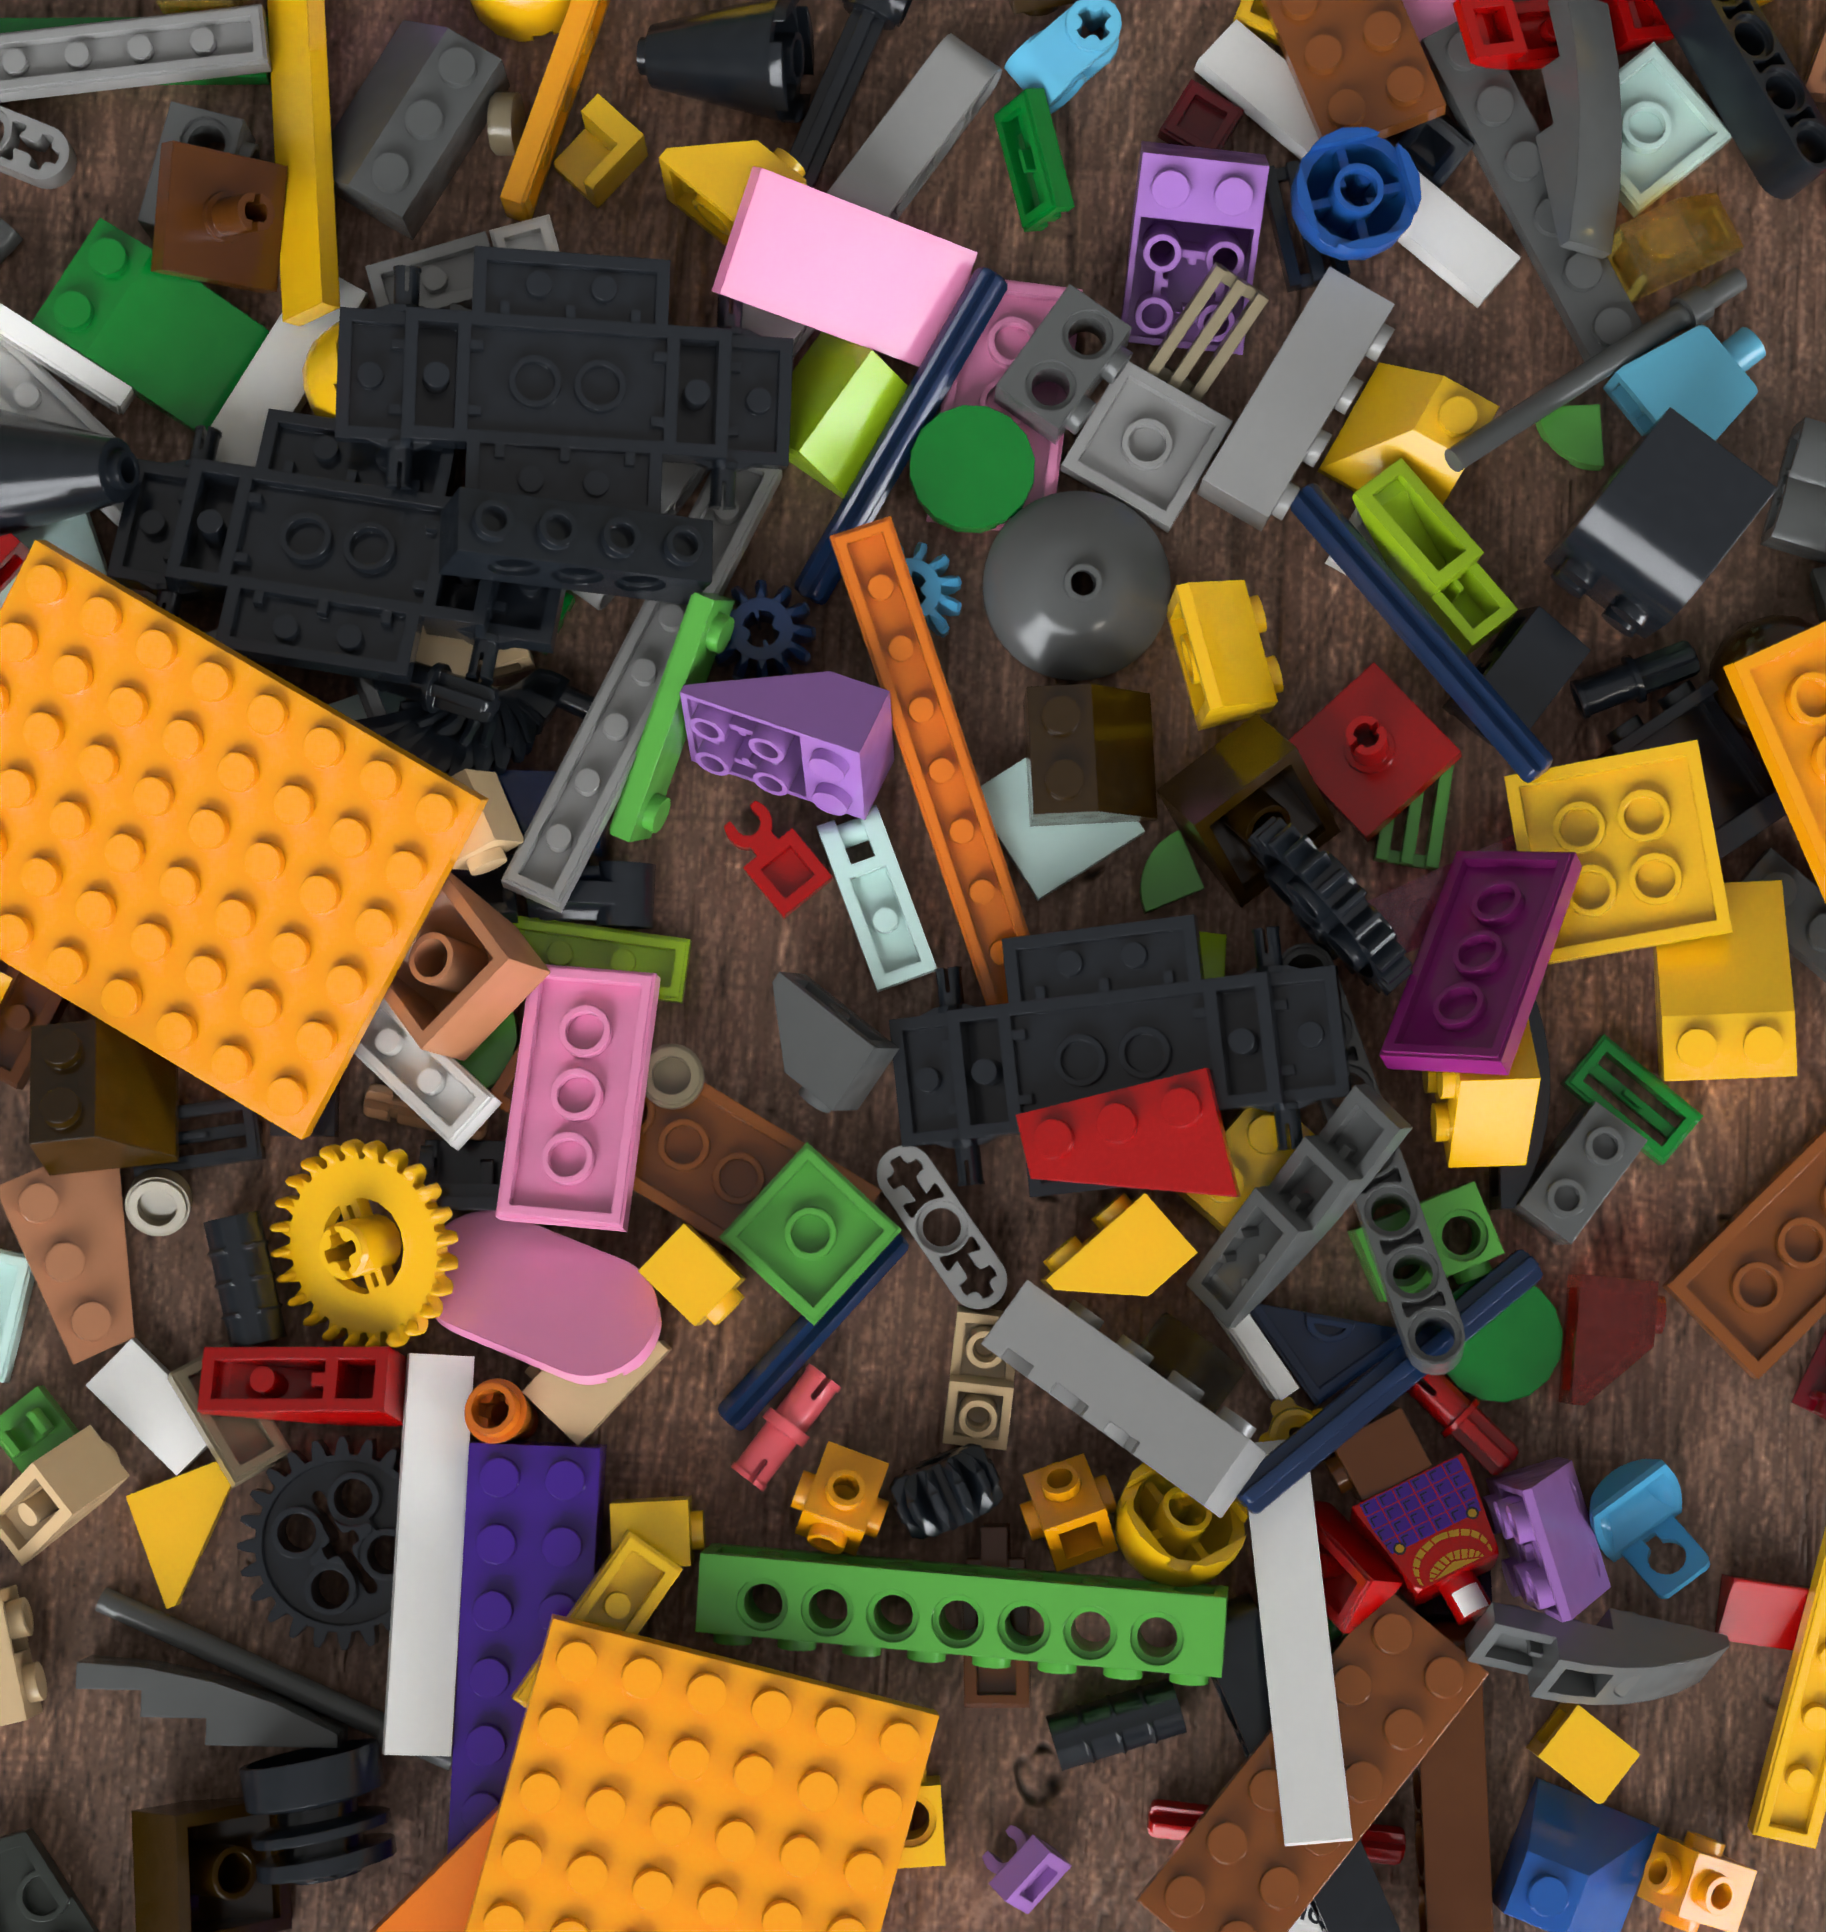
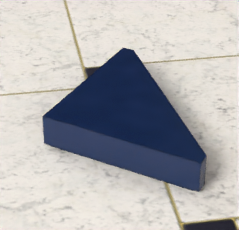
(1323, 1349)

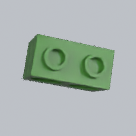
(1459, 1202)

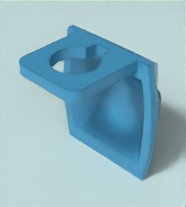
(1632, 1509)

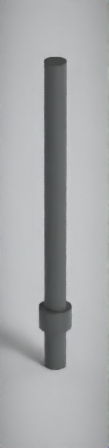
(1685, 312)
(249, 1666)

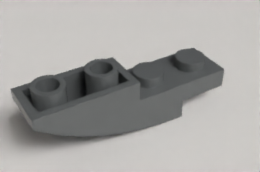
(1608, 1663)

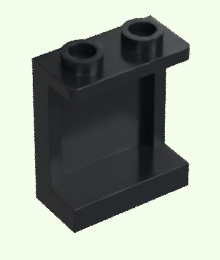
(1737, 785)

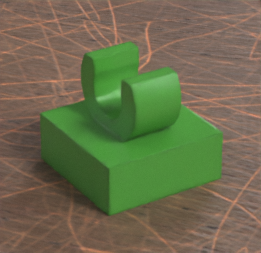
(34, 1427)

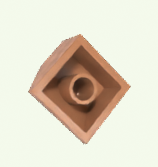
(462, 973)

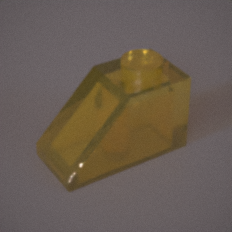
(1672, 243)

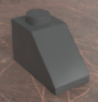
(827, 1045)

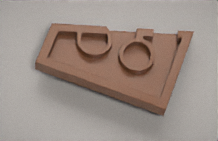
(77, 1253)

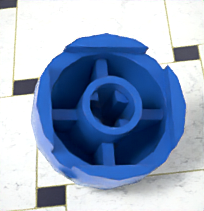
(1354, 194)

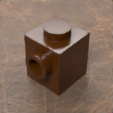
(1377, 1456)

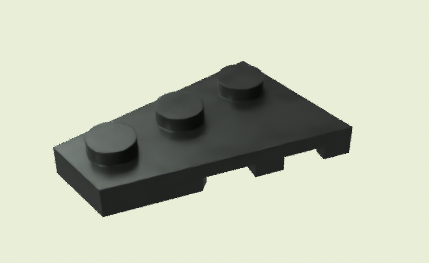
(35, 1891)

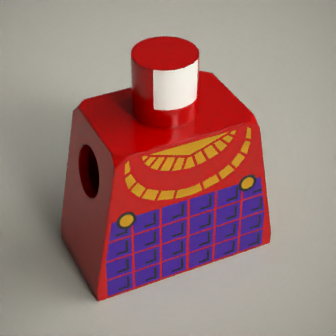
(1433, 1537)

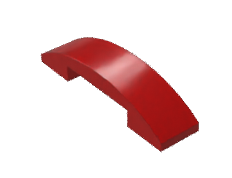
(1523, 35)

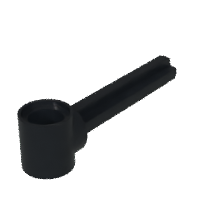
(842, 79)

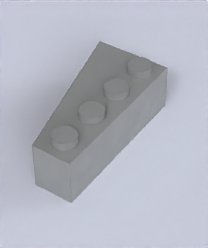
(1126, 1398)

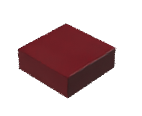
(1200, 119)

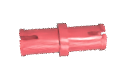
(786, 1427)

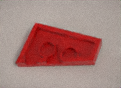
(1135, 1137)

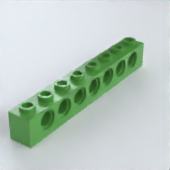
(732, 1616)

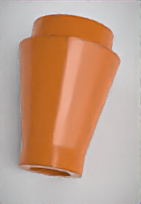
(499, 1412)

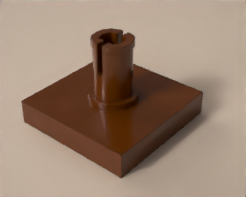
(219, 217)

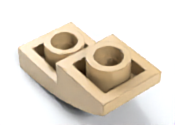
(978, 1385)

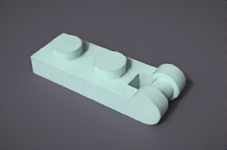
(878, 902)

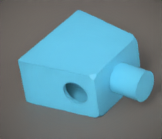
(1693, 377)

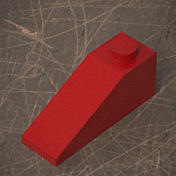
(305, 1384)

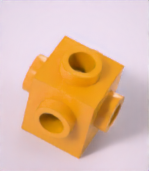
(1068, 1498)
(841, 1500)
(1683, 1877)

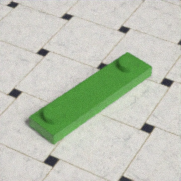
(643, 800)

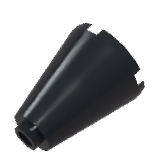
(735, 57)
(58, 472)

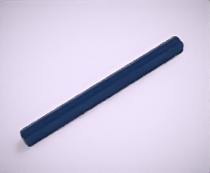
(902, 429)
(1421, 633)
(1383, 1385)

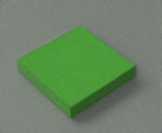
(810, 1233)

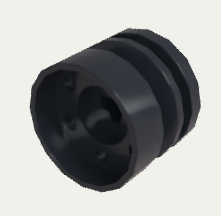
(317, 1812)

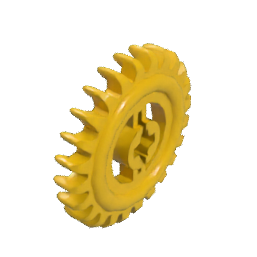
(366, 1244)

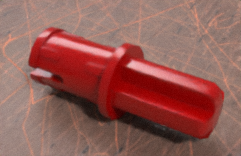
(1465, 1422)

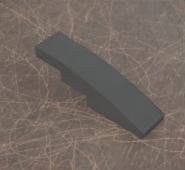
(1585, 142)
(1299, 1206)
(233, 1709)

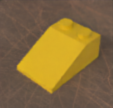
(1729, 995)

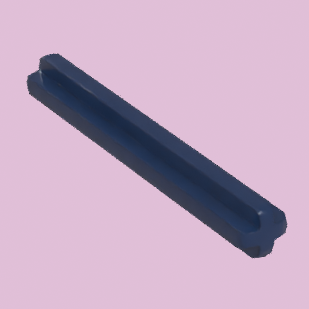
(800, 1344)

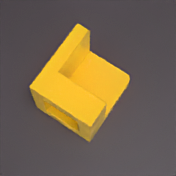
(602, 152)
(1583, 1751)

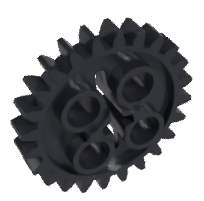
(1330, 905)
(294, 1573)

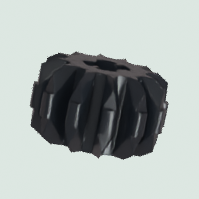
(946, 1491)

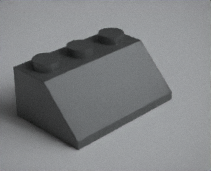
(413, 123)

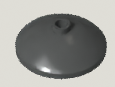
(1032, 596)

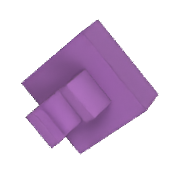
(1028, 1873)

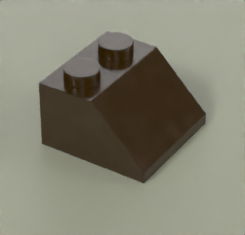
(1089, 755)
(1235, 792)
(100, 1100)
(200, 1870)

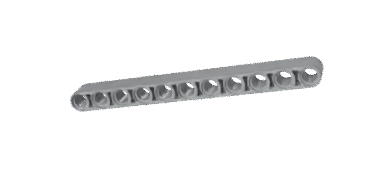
(882, 179)

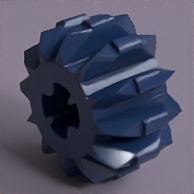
(785, 629)

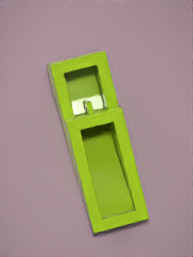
(1433, 556)

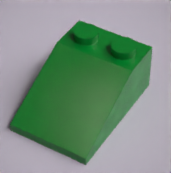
(151, 329)

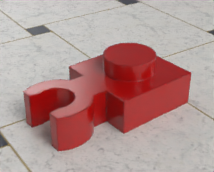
(782, 867)

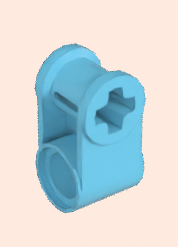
(1062, 58)

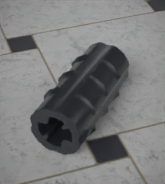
(245, 1279)
(1116, 1724)

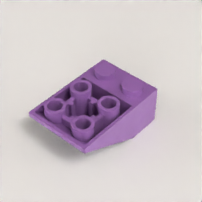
(1186, 216)
(795, 736)
(1548, 1538)

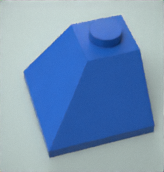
(1572, 1863)

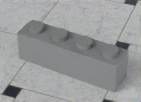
(1296, 399)

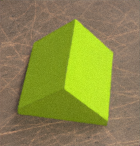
(839, 409)

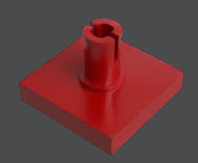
(1373, 751)

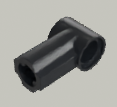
(611, 894)

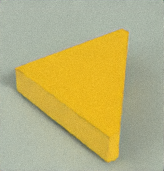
(177, 1523)

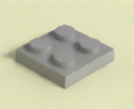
(1146, 445)

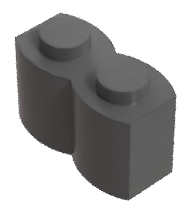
(1799, 504)

